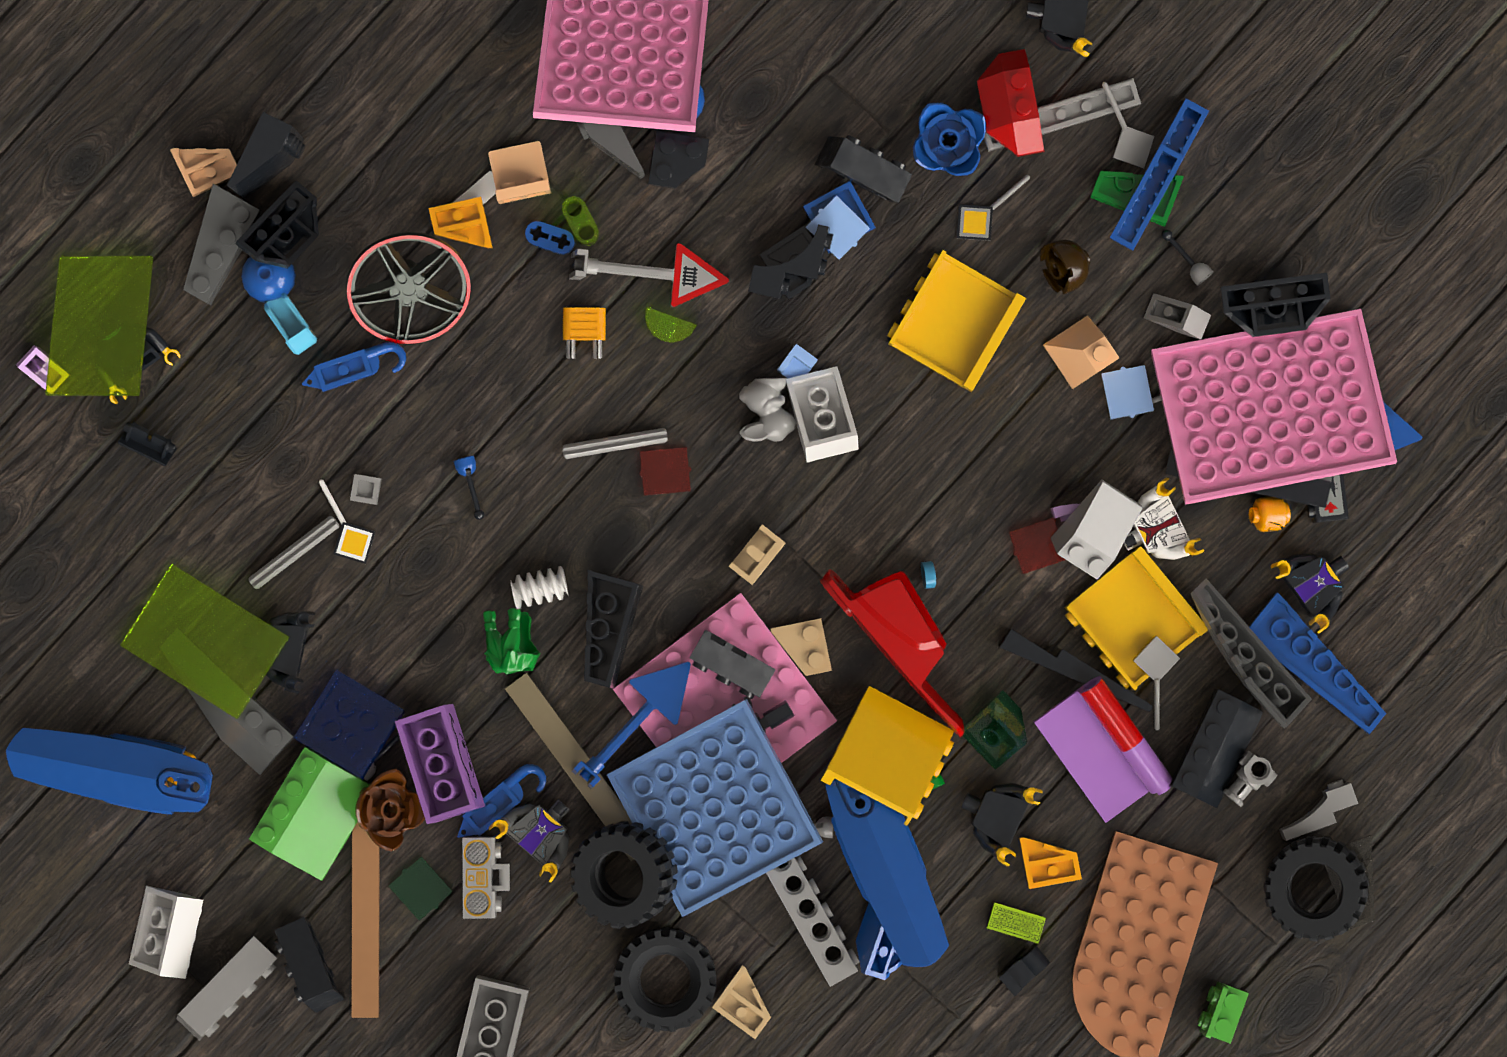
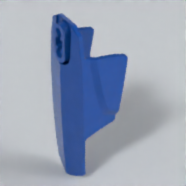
(112, 769)
(889, 874)

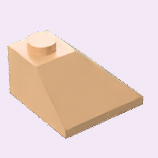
(1081, 351)

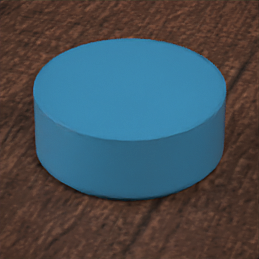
(928, 574)

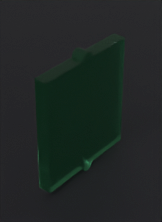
(420, 888)

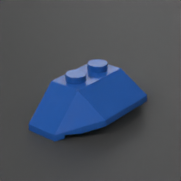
(874, 948)

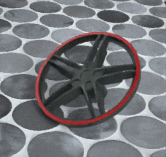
(407, 287)

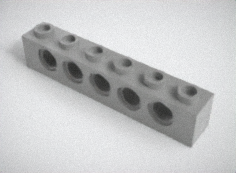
(833, 970)

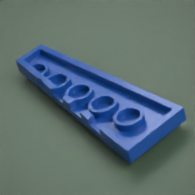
(1314, 663)

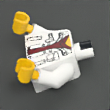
(1160, 527)

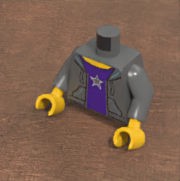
(538, 833)

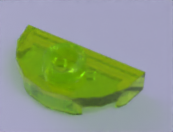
(668, 327)

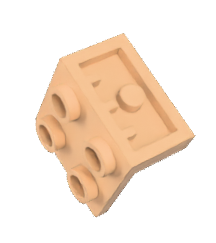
(519, 172)

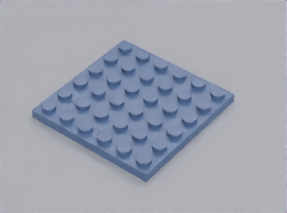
(717, 805)

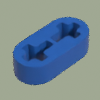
(552, 231)

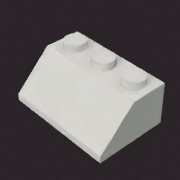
(165, 932)

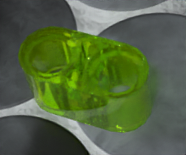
(582, 220)

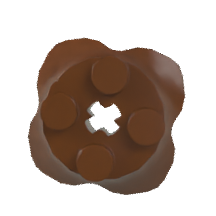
(402, 814)

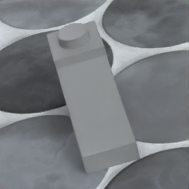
(1335, 798)

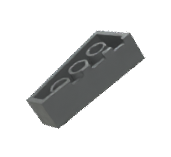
(215, 249)

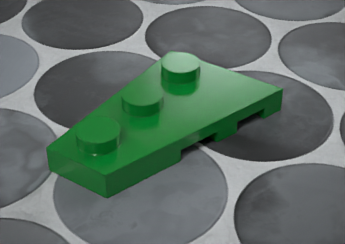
(1118, 188)

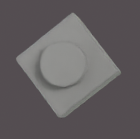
(365, 489)

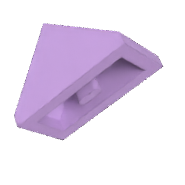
(35, 365)

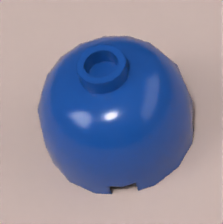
(266, 281)

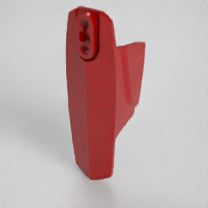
(901, 629)

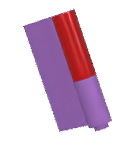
(1103, 749)

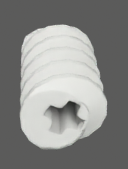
(539, 587)

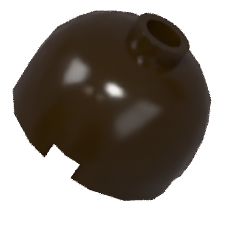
(1065, 264)

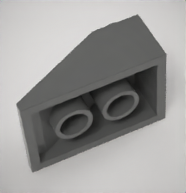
(613, 143)

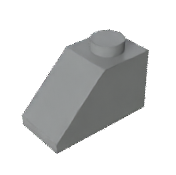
(1177, 316)

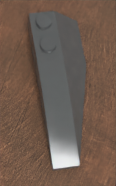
(254, 736)

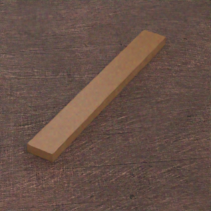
(365, 925)

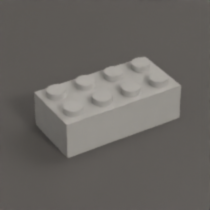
(493, 1018)

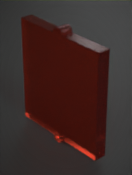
(665, 471)
(1034, 546)

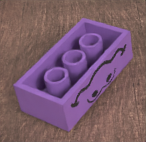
(440, 763)

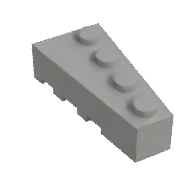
(226, 988)

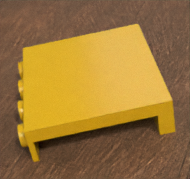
(955, 321)
(1129, 610)
(890, 753)

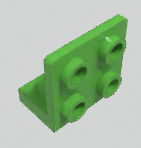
(1223, 1012)

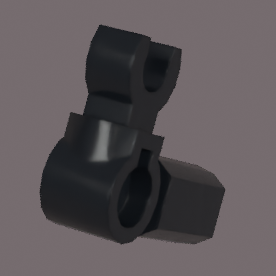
(774, 716)

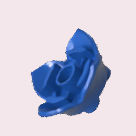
(966, 127)

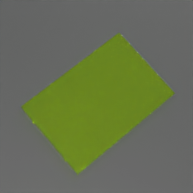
(99, 326)
(204, 641)

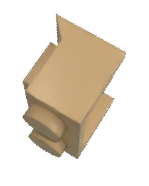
(757, 554)

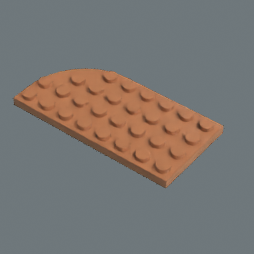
(1138, 943)

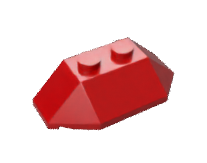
(1011, 104)

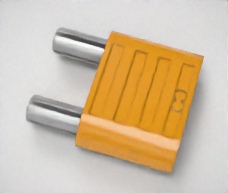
(584, 325)

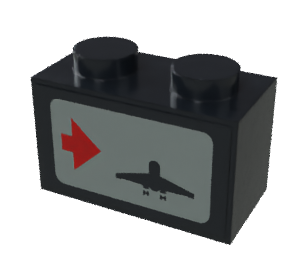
(1336, 505)

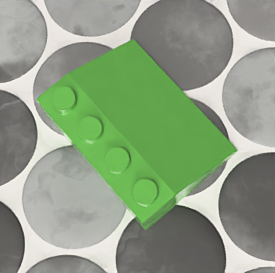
(311, 814)

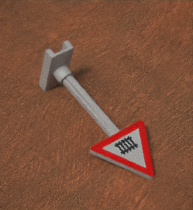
(689, 276)

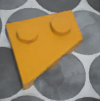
(462, 222)
(1048, 864)

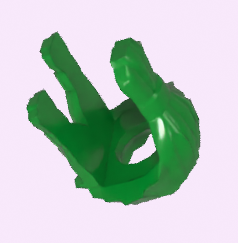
(515, 649)

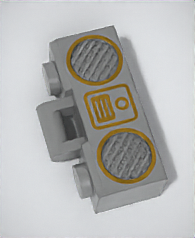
(479, 893)

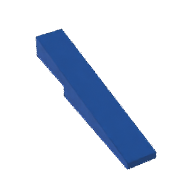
(1159, 174)

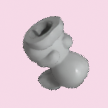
(765, 400)

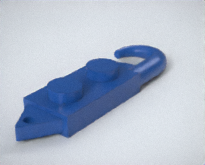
(353, 367)
(500, 801)

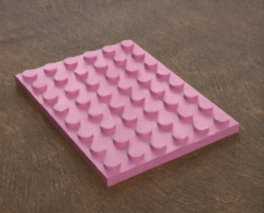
(1273, 408)

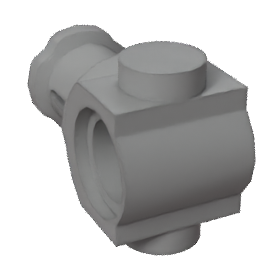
(1246, 778)

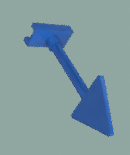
(662, 691)

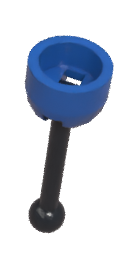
(466, 467)

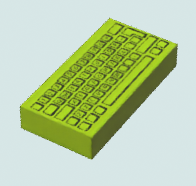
(1016, 922)

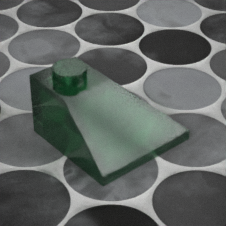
(997, 730)

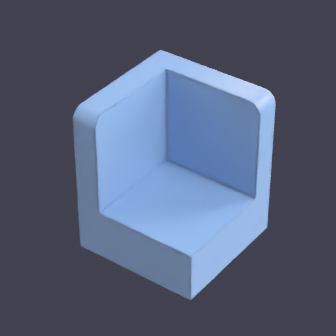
(797, 363)

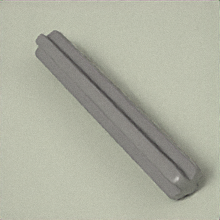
(615, 443)
(293, 552)

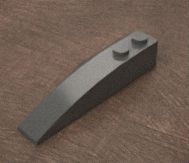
(1250, 657)

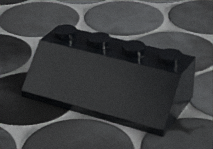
(1216, 748)

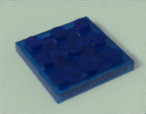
(349, 724)

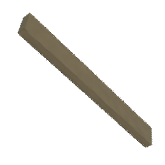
(565, 749)

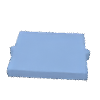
(843, 224)
(1127, 392)

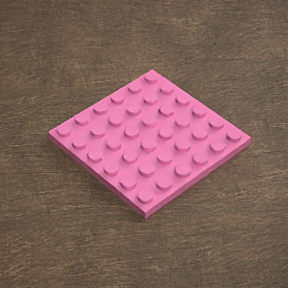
(622, 62)
(708, 697)

